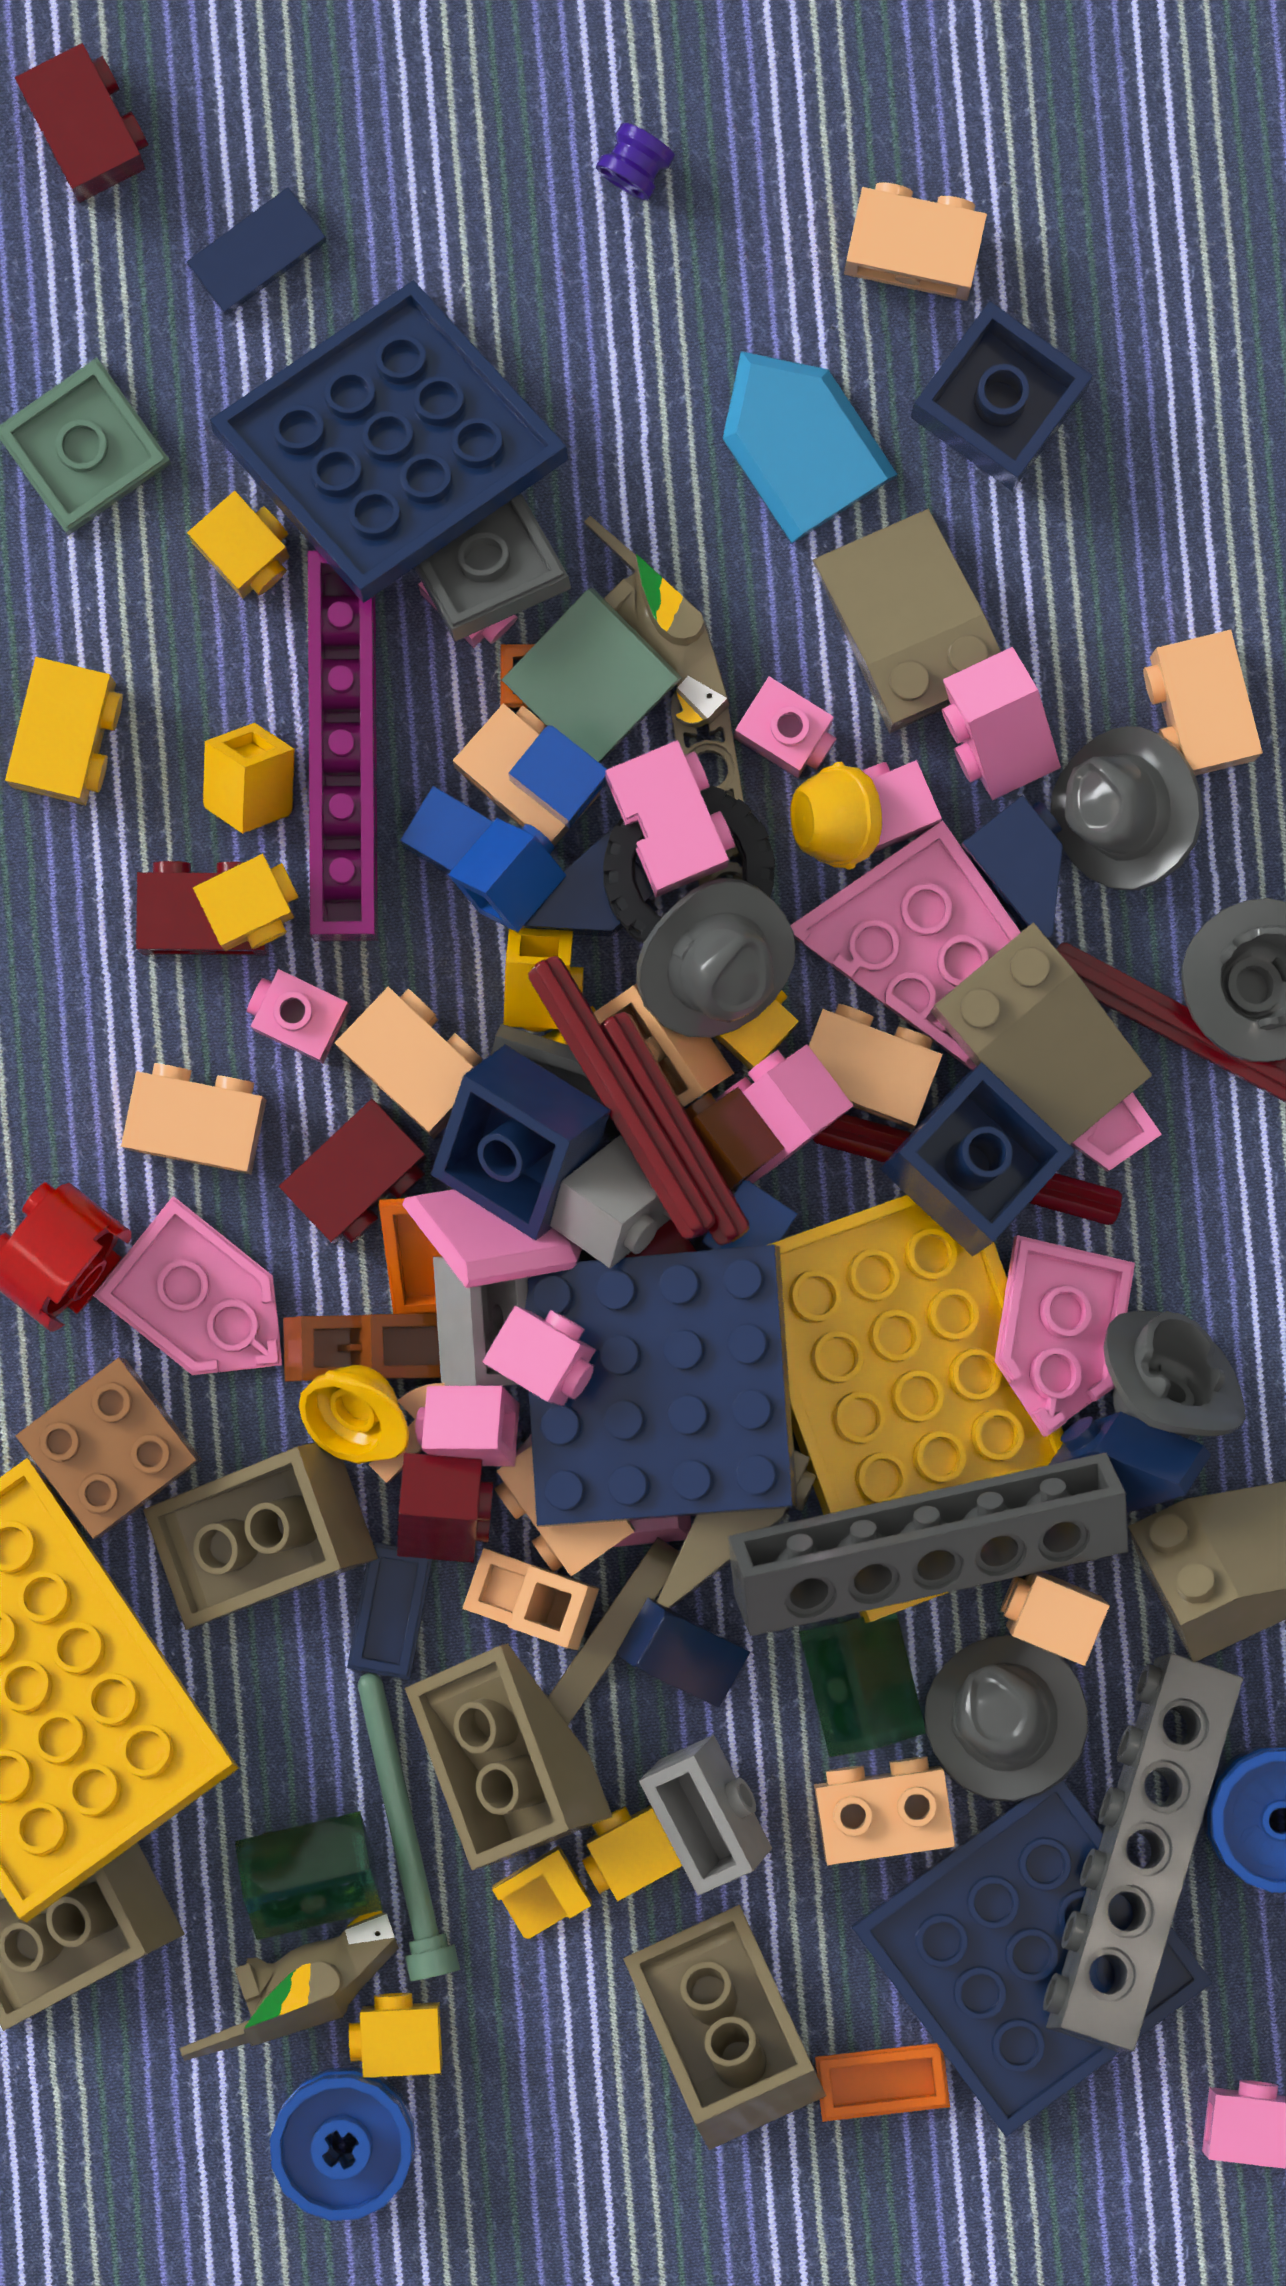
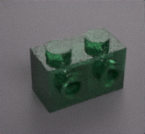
(862, 1684)
(307, 1869)

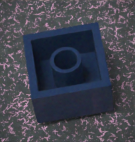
(1001, 395)
(517, 1139)
(977, 1159)

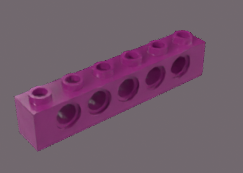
(341, 758)

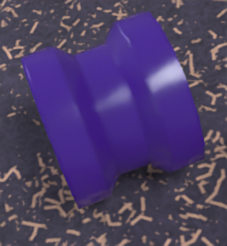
(635, 161)

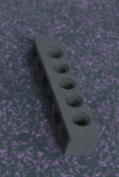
(928, 1544)
(1207, 1704)

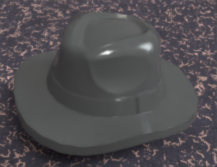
(1128, 808)
(715, 959)
(1238, 980)
(1172, 1375)
(1006, 1719)

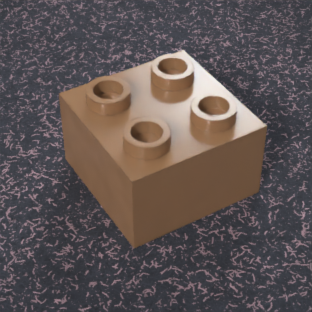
(108, 1447)

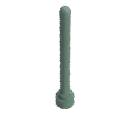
(429, 1949)

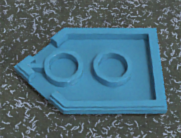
(801, 443)

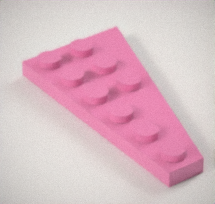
(918, 933)

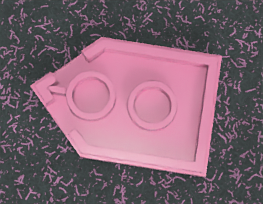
(483, 1246)
(196, 1296)
(1057, 1327)

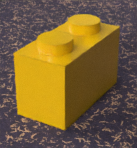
(63, 731)

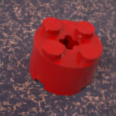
(58, 1253)

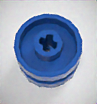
(1239, 1815)
(333, 2181)

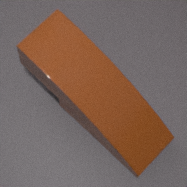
(389, 1343)

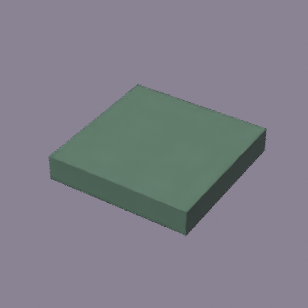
(82, 446)
(592, 676)

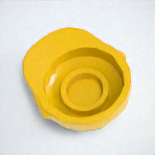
(837, 816)
(354, 1415)

